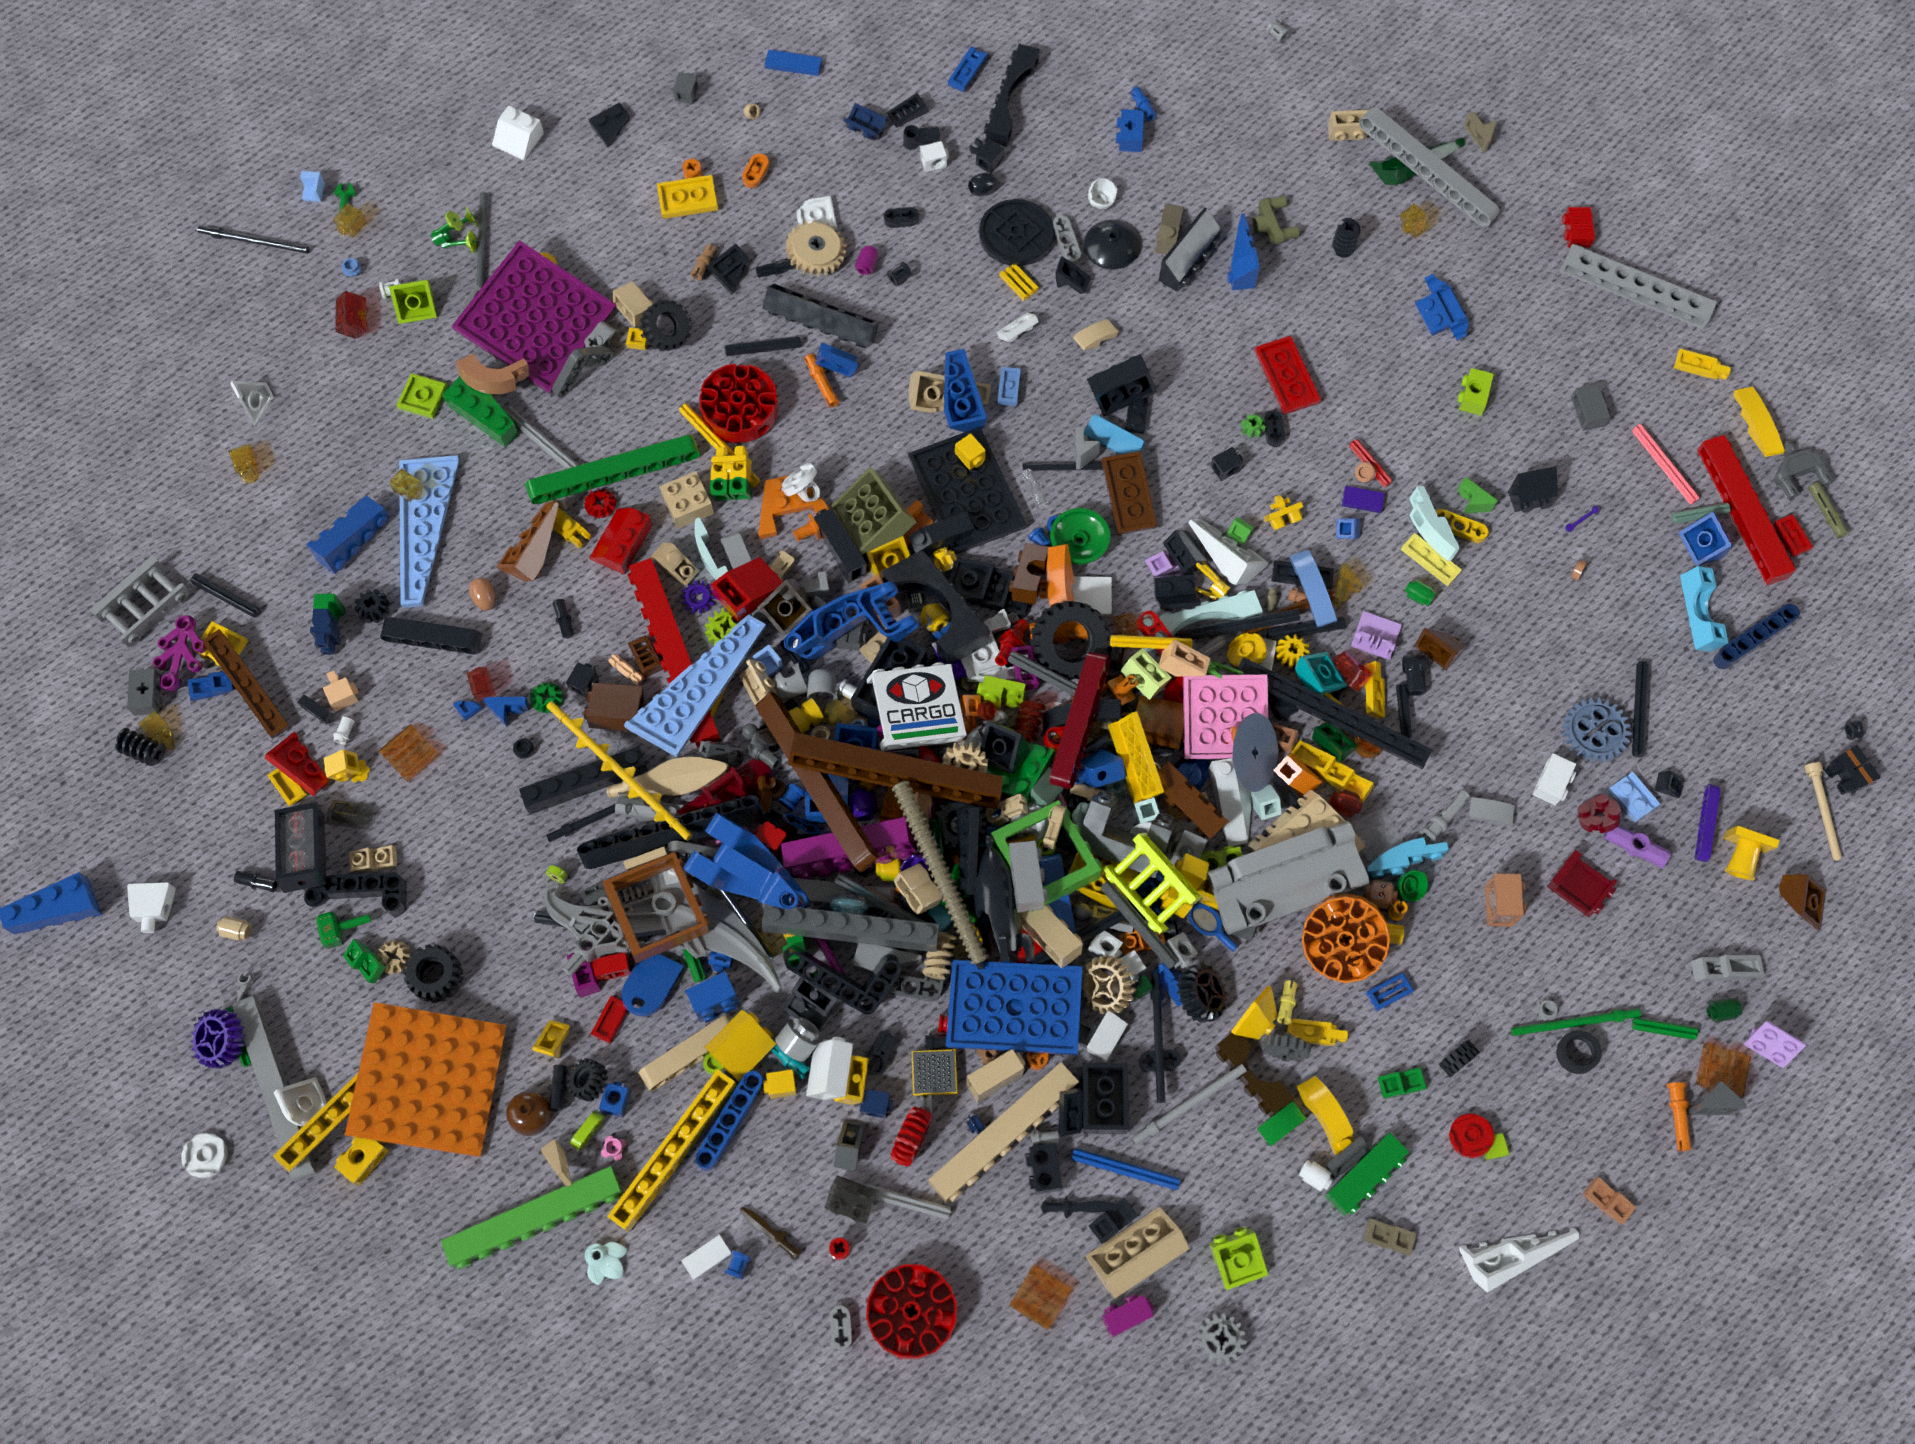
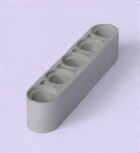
(737, 556)

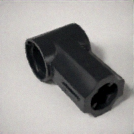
(917, 136)
(1415, 667)

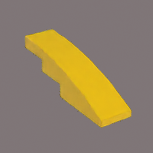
(1759, 420)
(1331, 771)

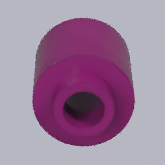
(866, 260)

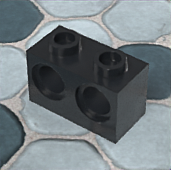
(1049, 1168)

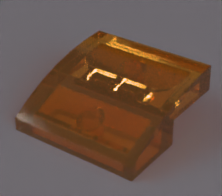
(408, 752)
(1725, 1066)
(1040, 1296)

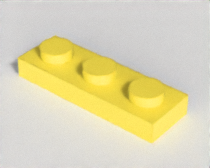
(1430, 560)

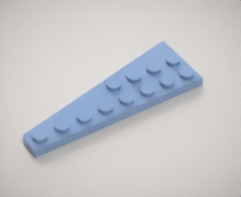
(423, 523)
(683, 705)

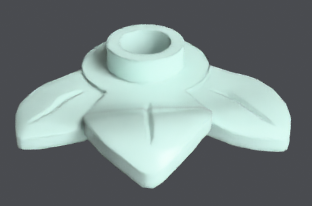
(607, 1264)

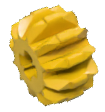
(1291, 644)

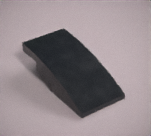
(986, 586)

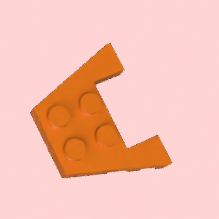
(776, 504)

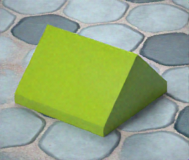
(413, 301)

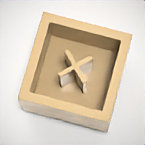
(686, 499)

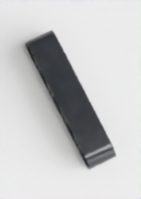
(431, 635)

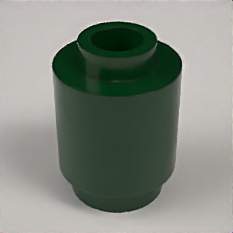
(1724, 1009)

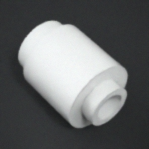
(1316, 1175)

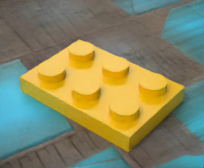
(687, 196)

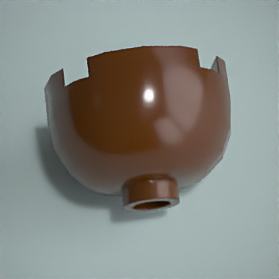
(528, 1113)

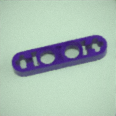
(1707, 823)

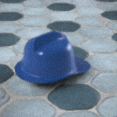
(1195, 771)

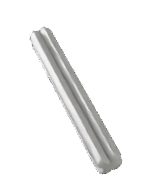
(912, 1203)

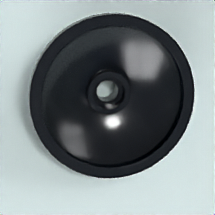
(1111, 252)

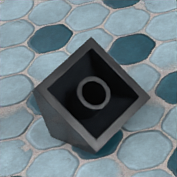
(1004, 747)

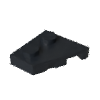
(729, 267)

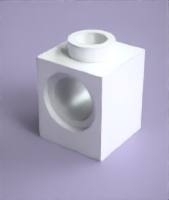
(934, 156)
(1105, 939)

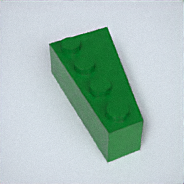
(481, 411)

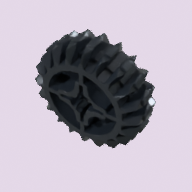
(1202, 993)

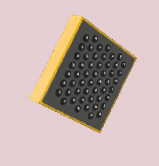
(934, 1072)

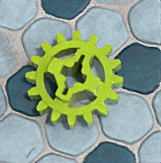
(719, 625)

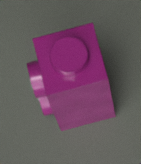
(1128, 1315)

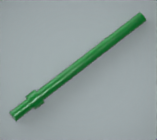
(1615, 1016)

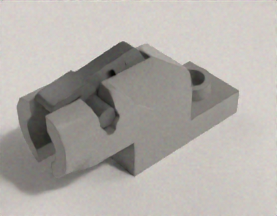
(640, 809)

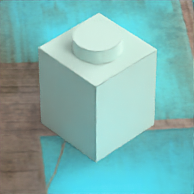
(1266, 803)
(1147, 810)

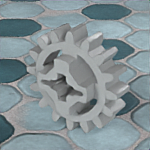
(1219, 1351)

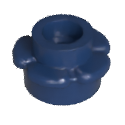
(975, 1124)

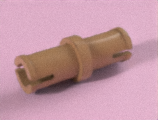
(702, 262)

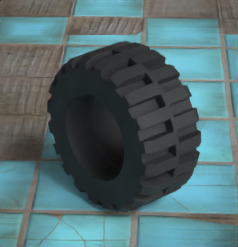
(1046, 626)

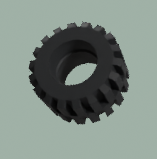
(650, 329)
(424, 959)

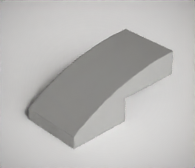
(1490, 810)

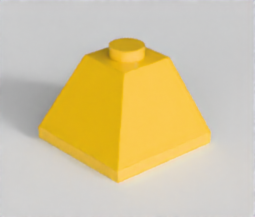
(1258, 1017)

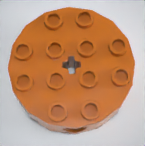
(1336, 957)

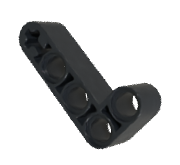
(363, 889)

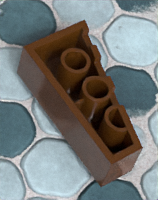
(1190, 801)

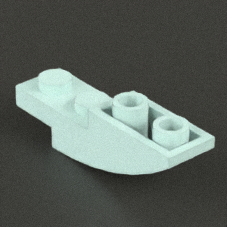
(1432, 528)

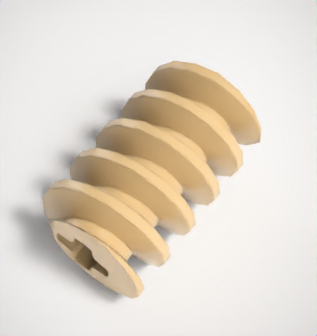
(938, 960)

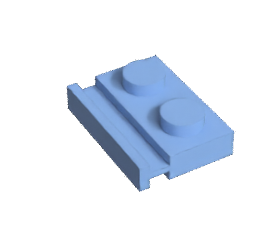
(1634, 797)

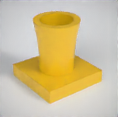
(1747, 851)

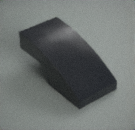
(1113, 1221)

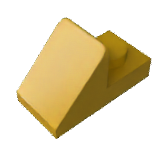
(552, 1038)

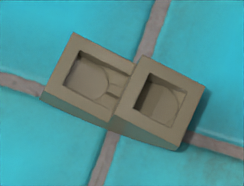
(1389, 1237)

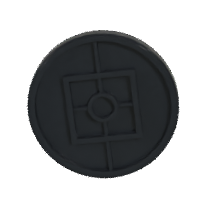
(1016, 232)

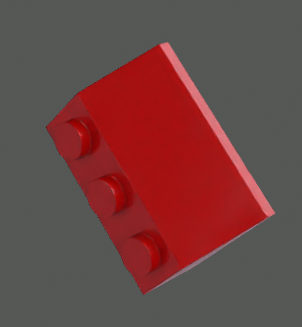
(622, 539)

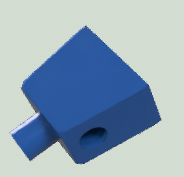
(1100, 769)

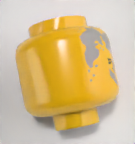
(933, 617)

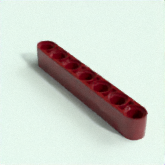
(1080, 720)

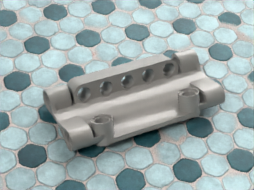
(1287, 877)

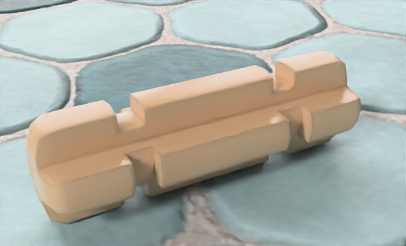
(626, 669)

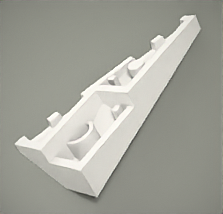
(1501, 1262)

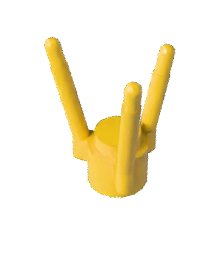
(1218, 588)

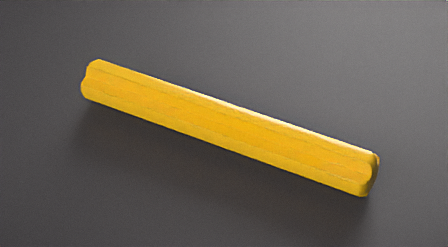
(1146, 642)

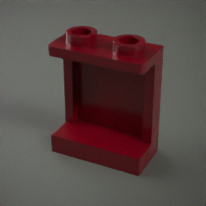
(1581, 885)

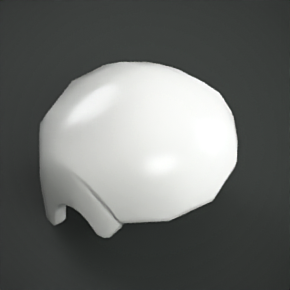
(1102, 193)

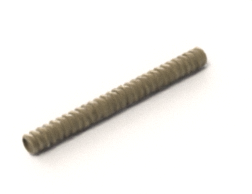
(940, 872)

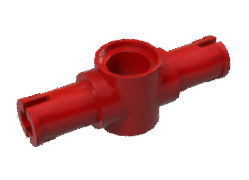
(1011, 638)

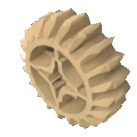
(1120, 995)

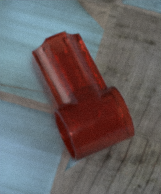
(1356, 674)

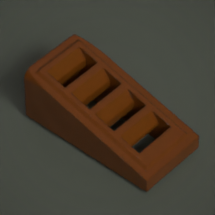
(651, 668)

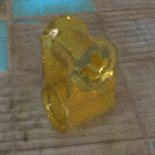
(244, 463)

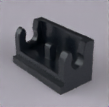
(1185, 551)

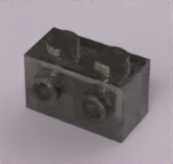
(851, 1199)

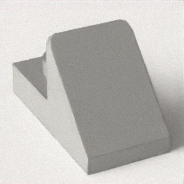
(1084, 450)

